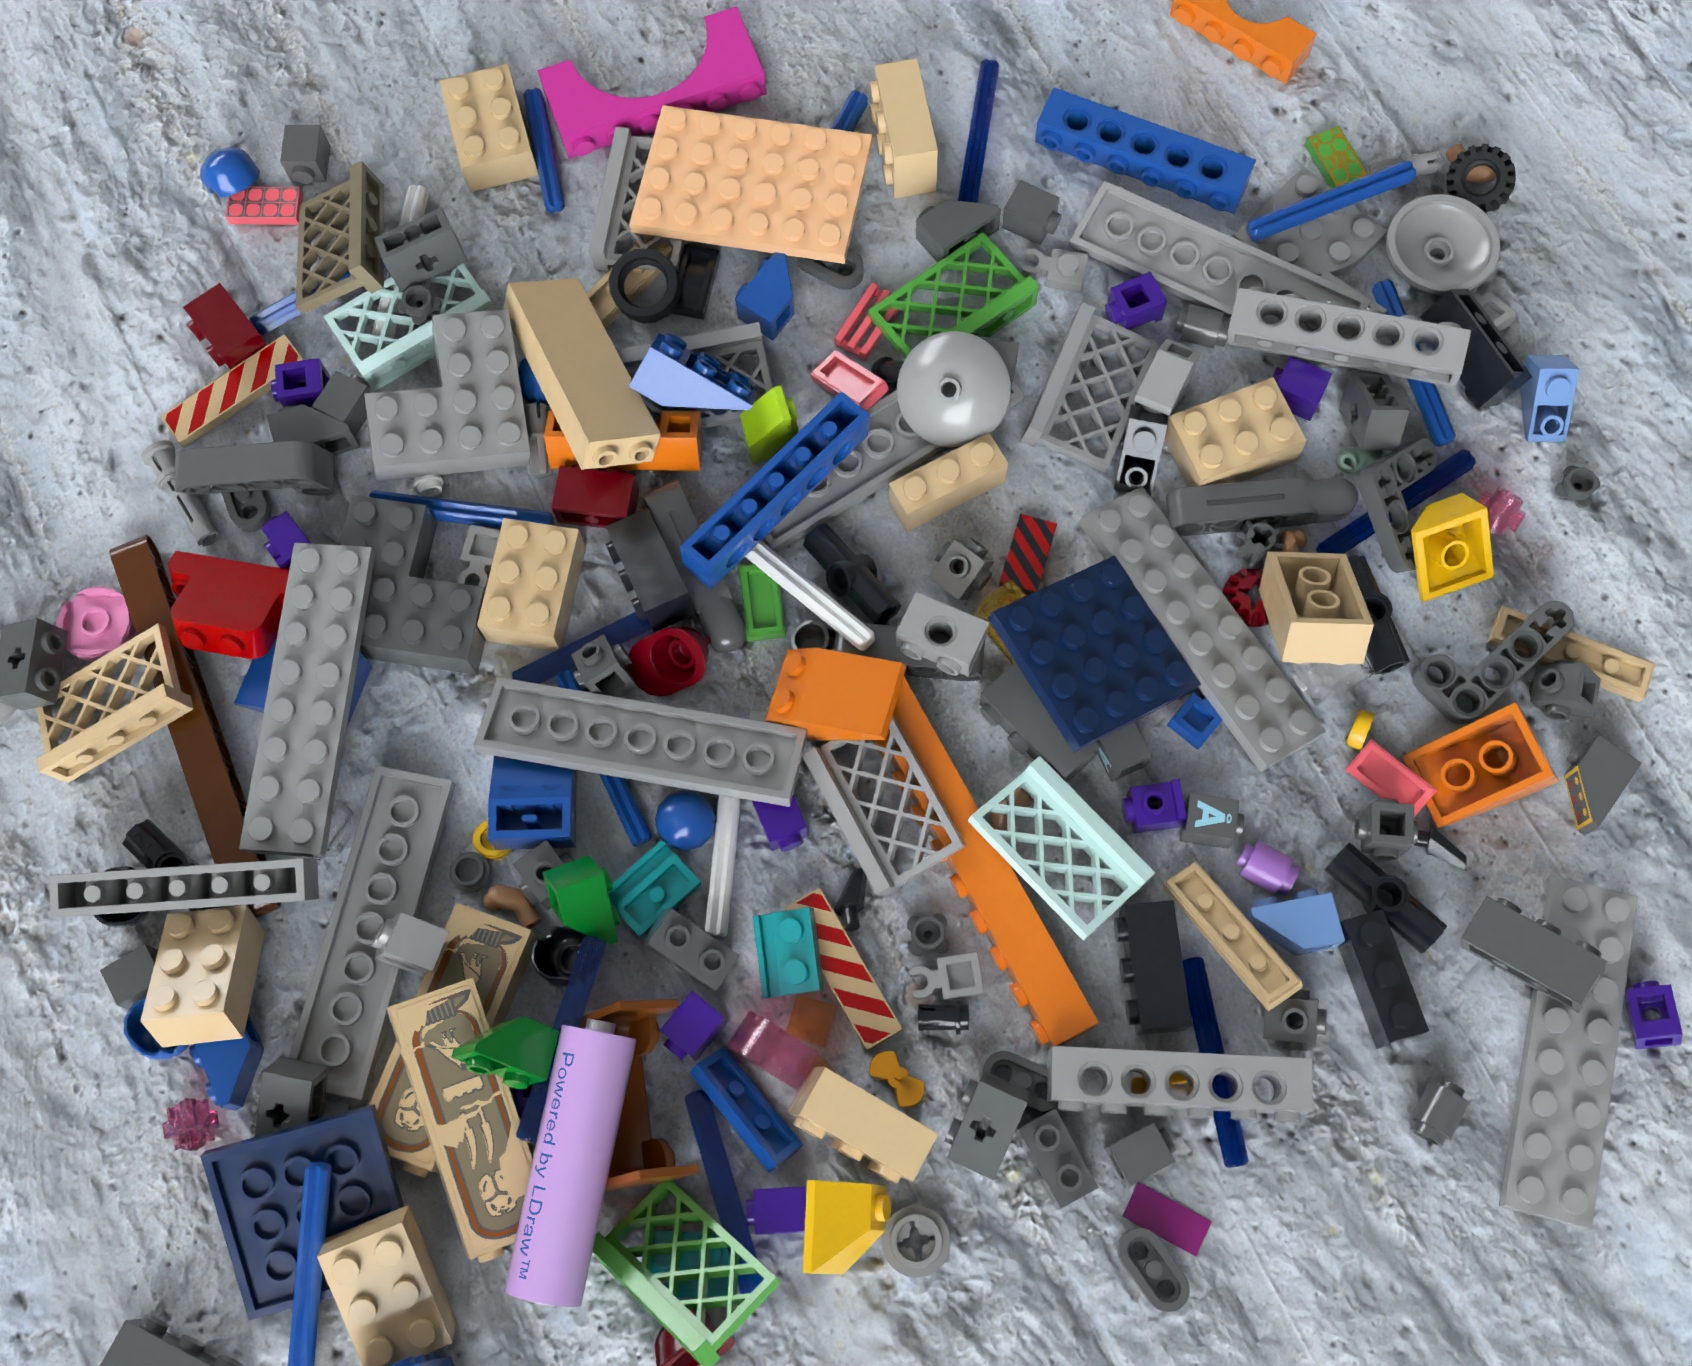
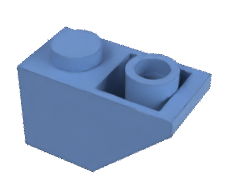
(1548, 397)
(1300, 924)

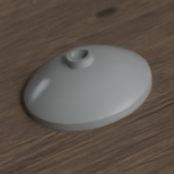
(1447, 229)
(980, 384)

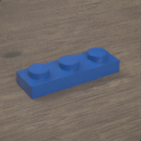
(746, 1109)

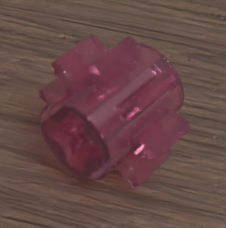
(1503, 510)
(190, 1124)

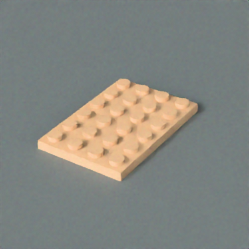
(752, 184)

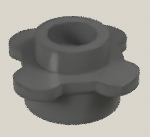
(415, 295)
(1582, 477)
(933, 924)

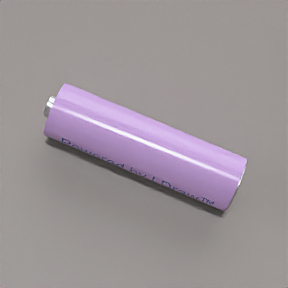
(570, 1165)

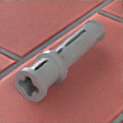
(161, 459)

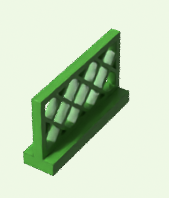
(984, 321)
(663, 1303)

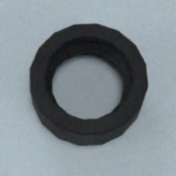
(625, 265)

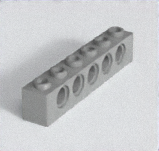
(1361, 352)
(183, 887)
(1289, 1076)

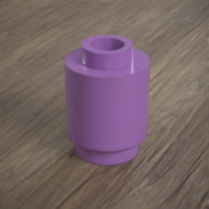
(1268, 868)

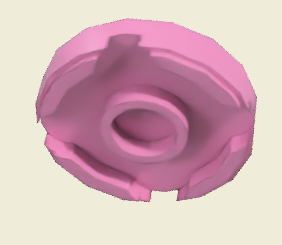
(95, 623)

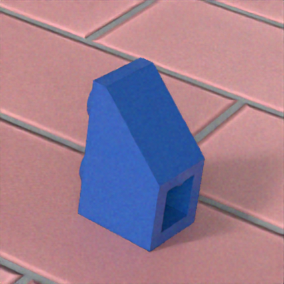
(767, 297)
(230, 1066)

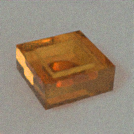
(811, 1020)

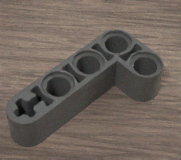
(255, 467)
(1501, 658)

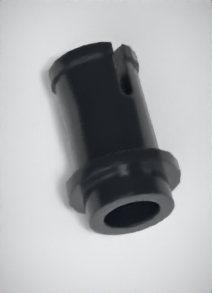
(887, 369)
(943, 1017)

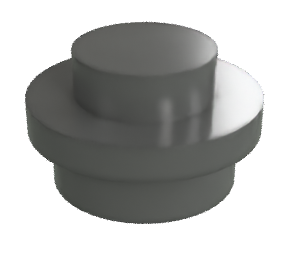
(470, 872)

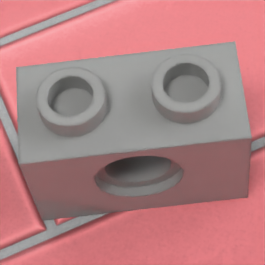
(930, 616)
(409, 944)

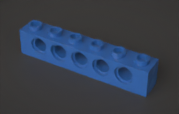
(1160, 144)
(775, 490)

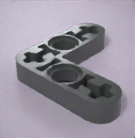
(1382, 494)

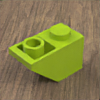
(769, 424)

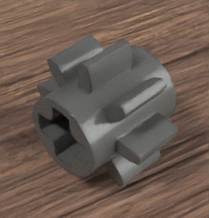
(1256, 542)

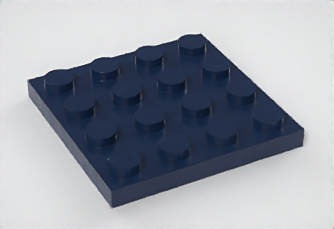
(1093, 652)
(261, 1192)

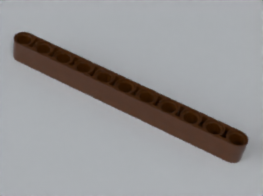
(198, 732)

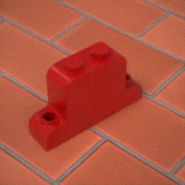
(226, 604)

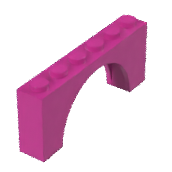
(723, 78)

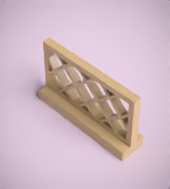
(116, 728)

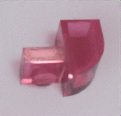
(772, 1050)

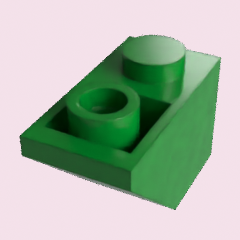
(581, 898)
(513, 1050)

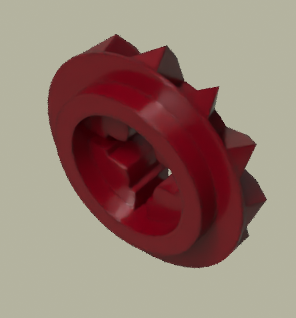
(1234, 592)

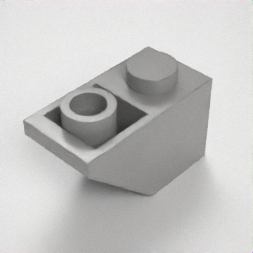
(1167, 377)

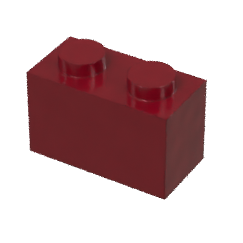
(225, 327)
(594, 496)

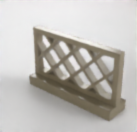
(361, 259)

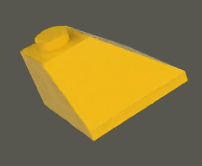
(1451, 546)
(842, 1223)

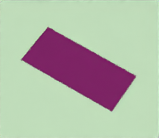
(1167, 1219)

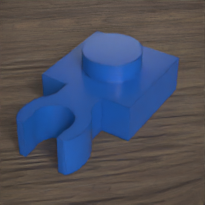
(1195, 720)

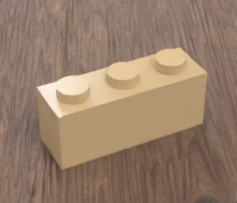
(948, 482)

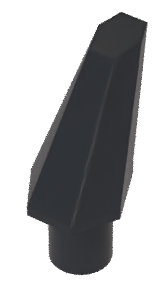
(1441, 847)
(852, 900)

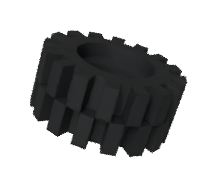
(1482, 156)

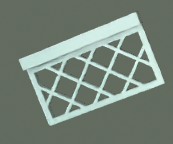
(400, 355)
(1059, 802)

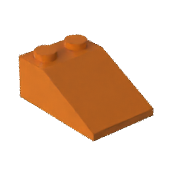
(836, 694)
(1482, 766)

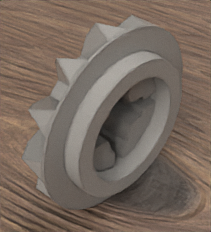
(928, 1224)

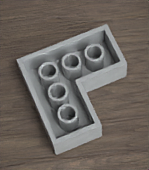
(466, 422)

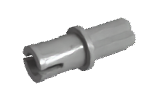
(1420, 163)
(536, 426)

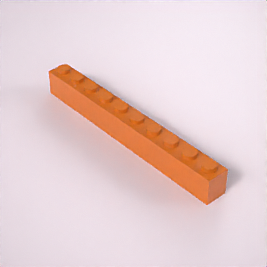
(993, 890)

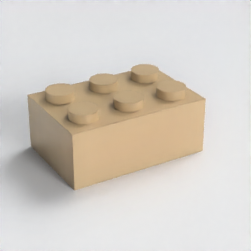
(488, 128)
(903, 128)
(1235, 436)
(532, 585)
(1315, 608)
(203, 976)
(861, 1125)
(387, 1289)

